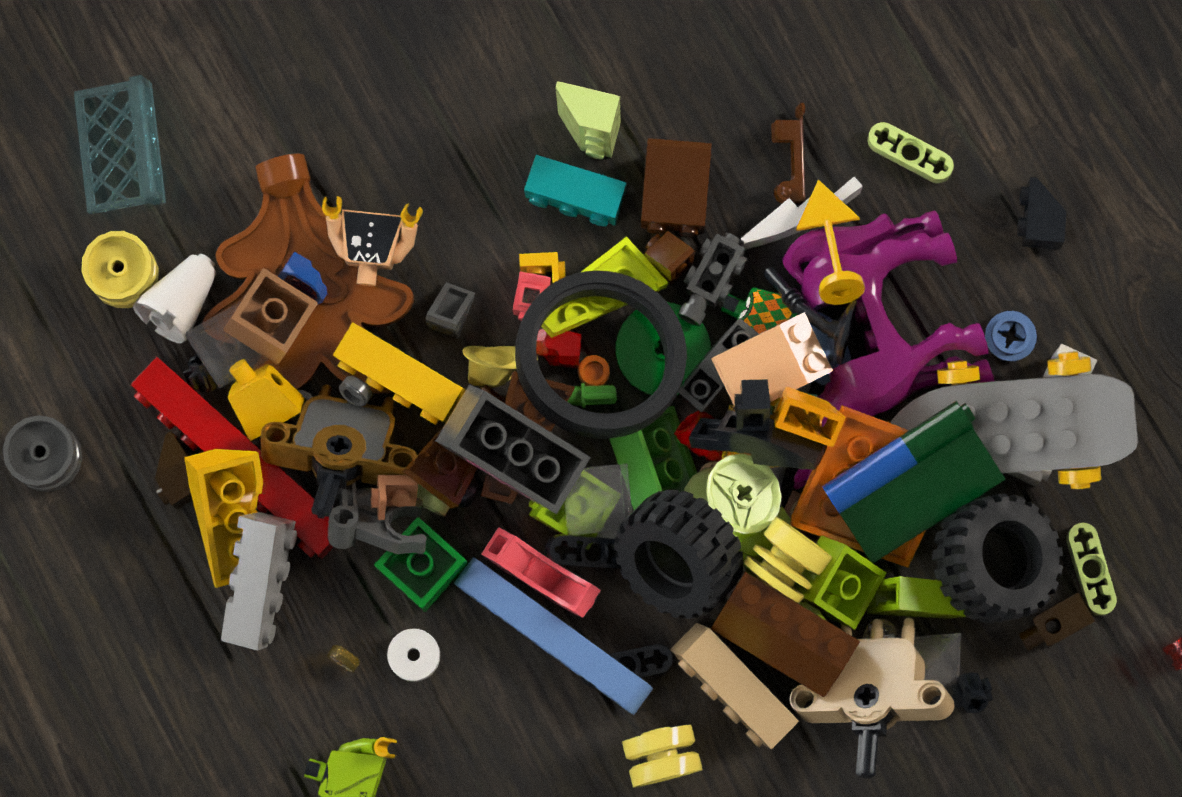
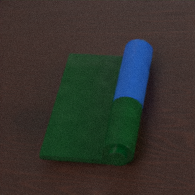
(914, 481)

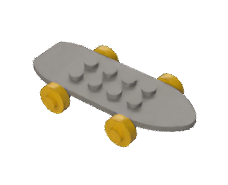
(1041, 422)

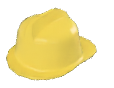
(490, 365)

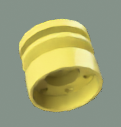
(787, 559)

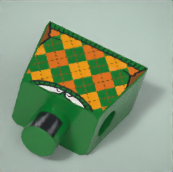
(760, 310)

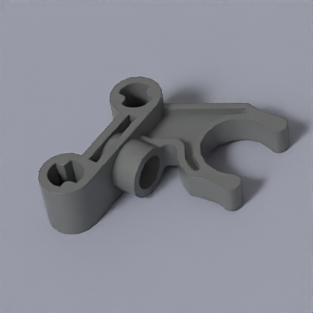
(359, 521)

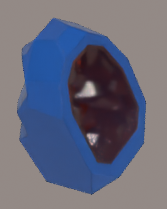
(302, 276)

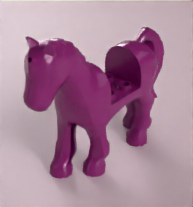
(892, 366)

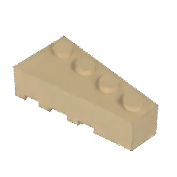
(734, 686)

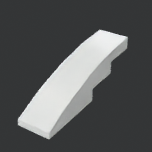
(785, 218)

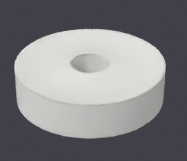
(403, 644)

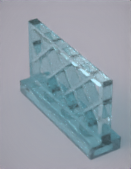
(145, 142)

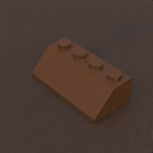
(785, 634)

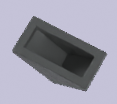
(450, 310)

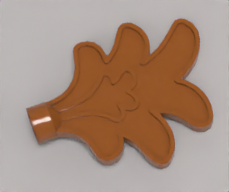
(295, 223)

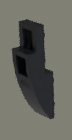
(766, 447)

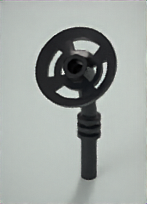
(796, 303)

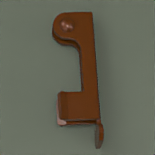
(792, 132)

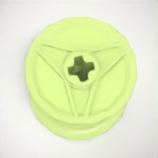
(741, 491)

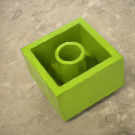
(844, 585)

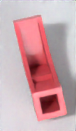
(540, 573)

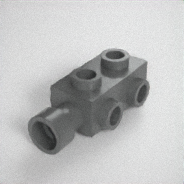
(714, 273)

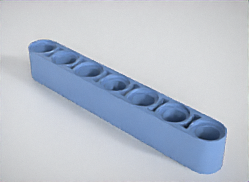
(553, 635)

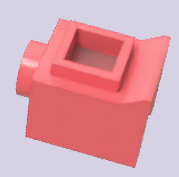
(527, 290)

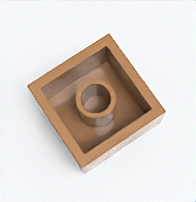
(270, 316)

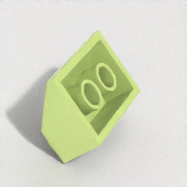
(590, 118)

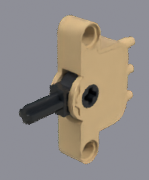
(875, 691)

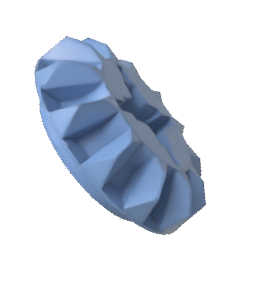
(1023, 329)

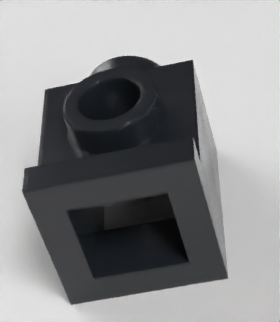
(753, 406)

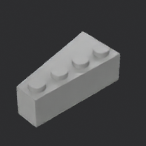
(258, 579)

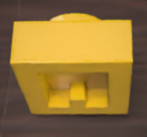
(541, 263)

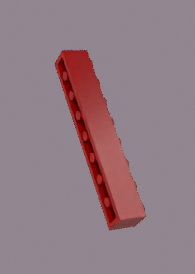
(209, 430)

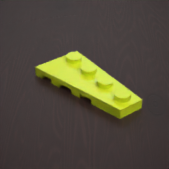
(622, 259)

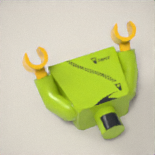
(352, 769)

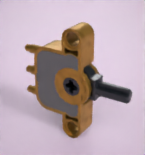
(337, 444)

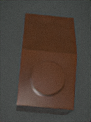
(670, 256)

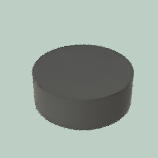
(355, 391)

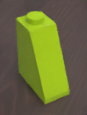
(912, 598)

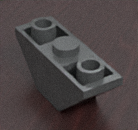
(704, 380)

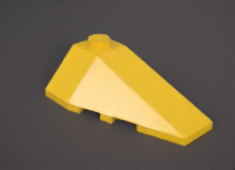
(222, 489)

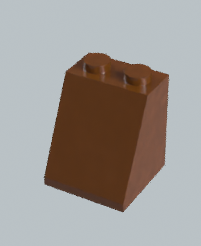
(676, 186)

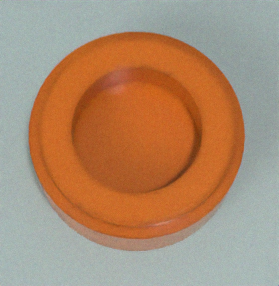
(593, 371)

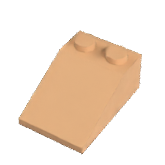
(783, 354)

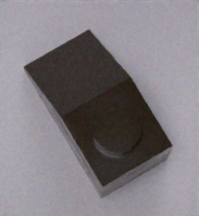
(172, 473)

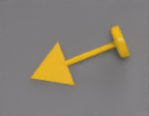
(826, 210)

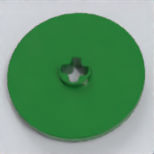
(637, 347)

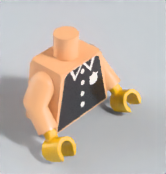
(370, 238)

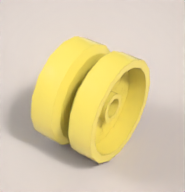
(110, 253)
(661, 749)

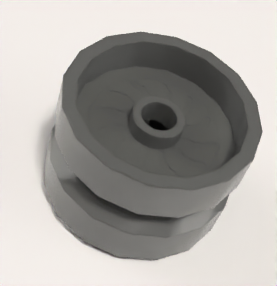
(26, 443)

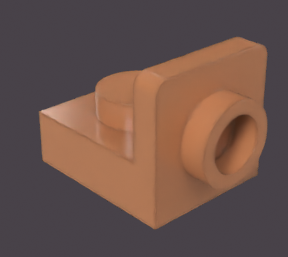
(393, 491)

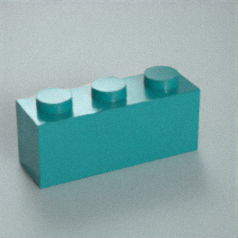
(575, 191)

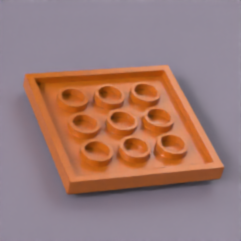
(857, 440)

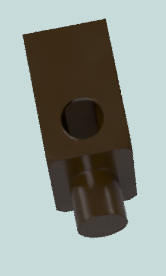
(1072, 615)

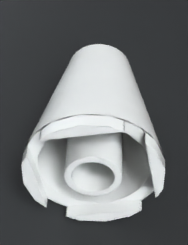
(177, 298)

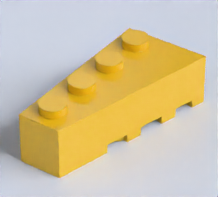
(399, 373)

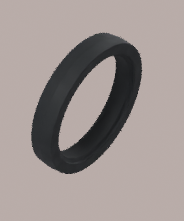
(628, 291)

